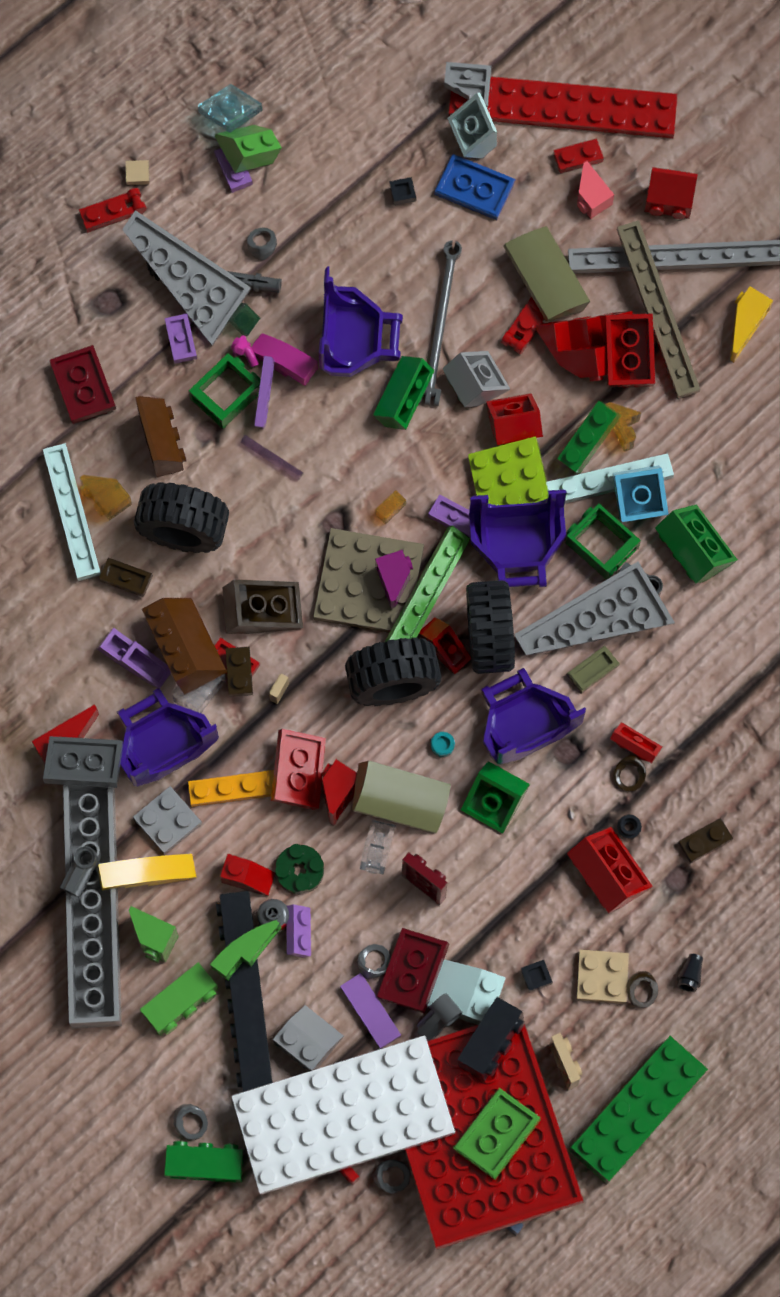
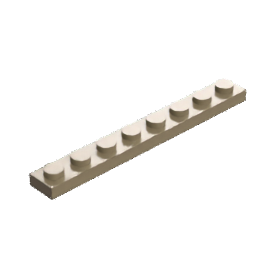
(656, 302)

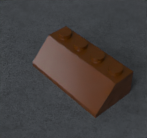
(184, 642)

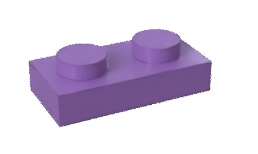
(235, 181)
(180, 338)
(450, 513)
(299, 931)

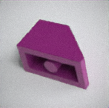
(394, 574)

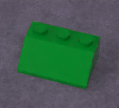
(695, 543)

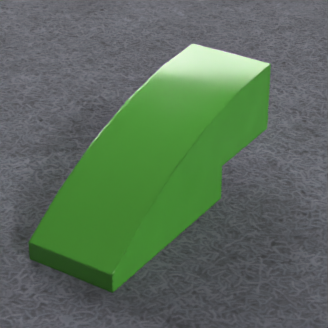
(245, 948)

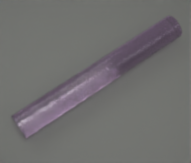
(273, 458)

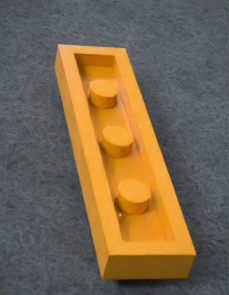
(231, 788)

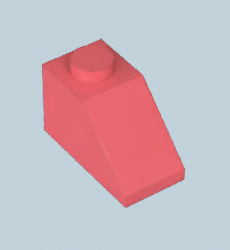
(593, 193)

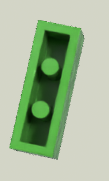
(179, 1000)

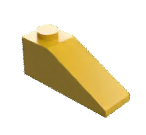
(749, 314)

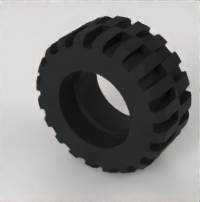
(181, 517)
(490, 627)
(393, 672)

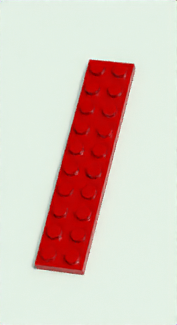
(578, 107)

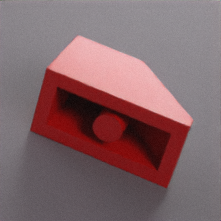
(446, 643)
(247, 875)

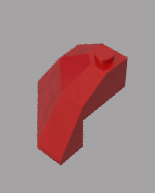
(579, 344)

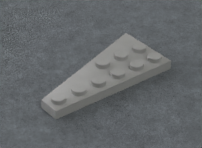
(197, 283)
(608, 610)

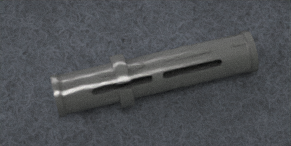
(259, 282)

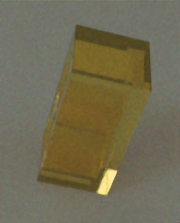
(390, 507)

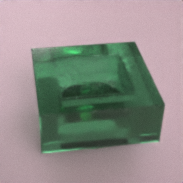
(244, 319)

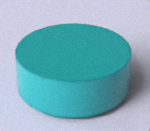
(442, 744)

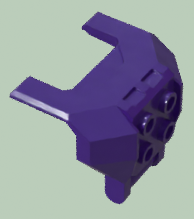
(354, 331)
(518, 535)
(526, 718)
(162, 739)

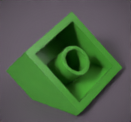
(249, 147)
(154, 935)

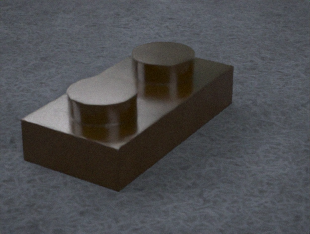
(125, 577)
(239, 671)
(705, 840)

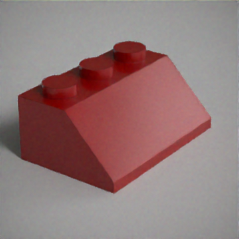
(630, 350)
(609, 869)

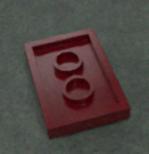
(82, 384)
(422, 877)
(413, 970)

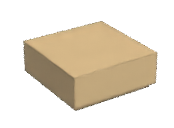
(137, 172)
(278, 688)

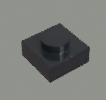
(402, 191)
(536, 976)

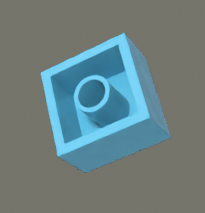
(640, 493)

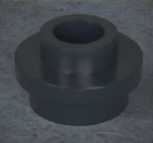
(629, 819)

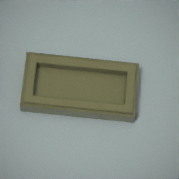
(593, 669)

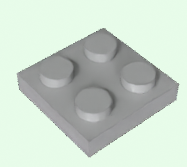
(167, 820)

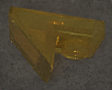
(624, 433)

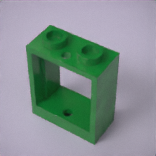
(209, 407)
(620, 557)

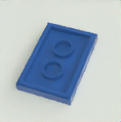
(474, 187)

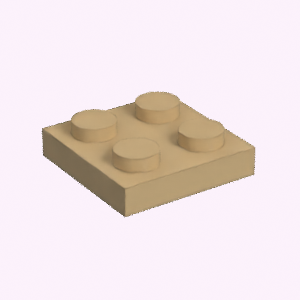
(602, 976)
(561, 1052)

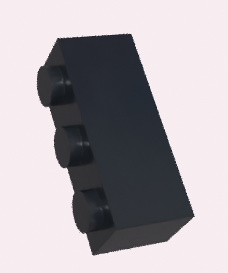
(491, 1039)

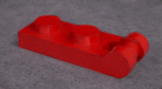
(112, 210)
(524, 327)

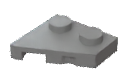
(468, 79)

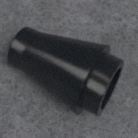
(690, 975)

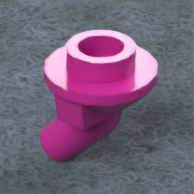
(242, 346)

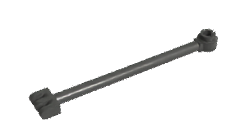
(441, 319)

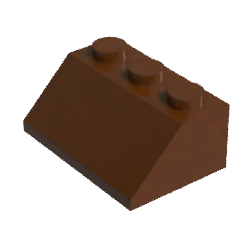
(160, 435)

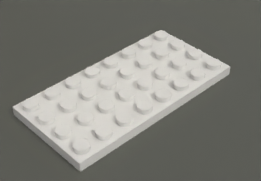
(343, 1115)

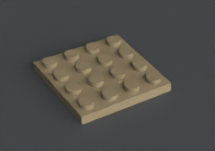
(351, 586)

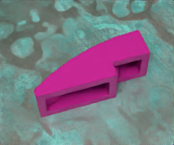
(287, 358)

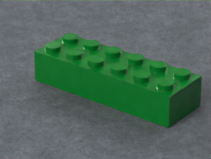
(638, 1110)

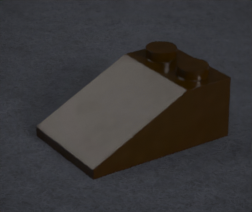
(261, 606)

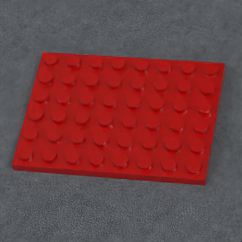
(535, 1182)

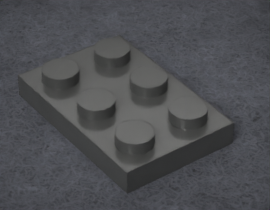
(83, 762)

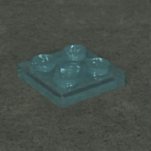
(230, 108)

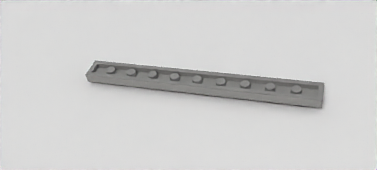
(679, 256)

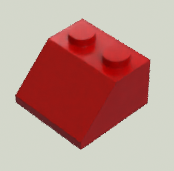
(670, 193)
(514, 419)
(338, 788)

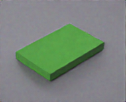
(497, 1134)

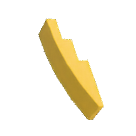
(146, 871)

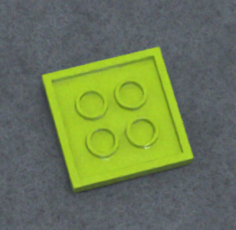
(510, 473)

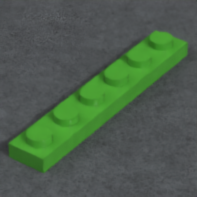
(430, 585)

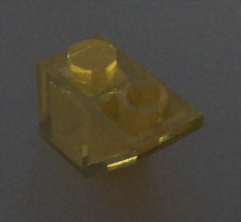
(107, 494)

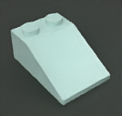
(469, 988)

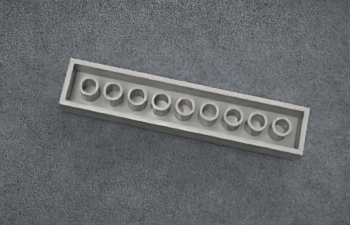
(93, 917)

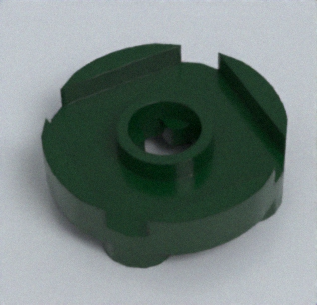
(298, 855)

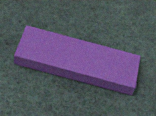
(264, 392)
(370, 1011)

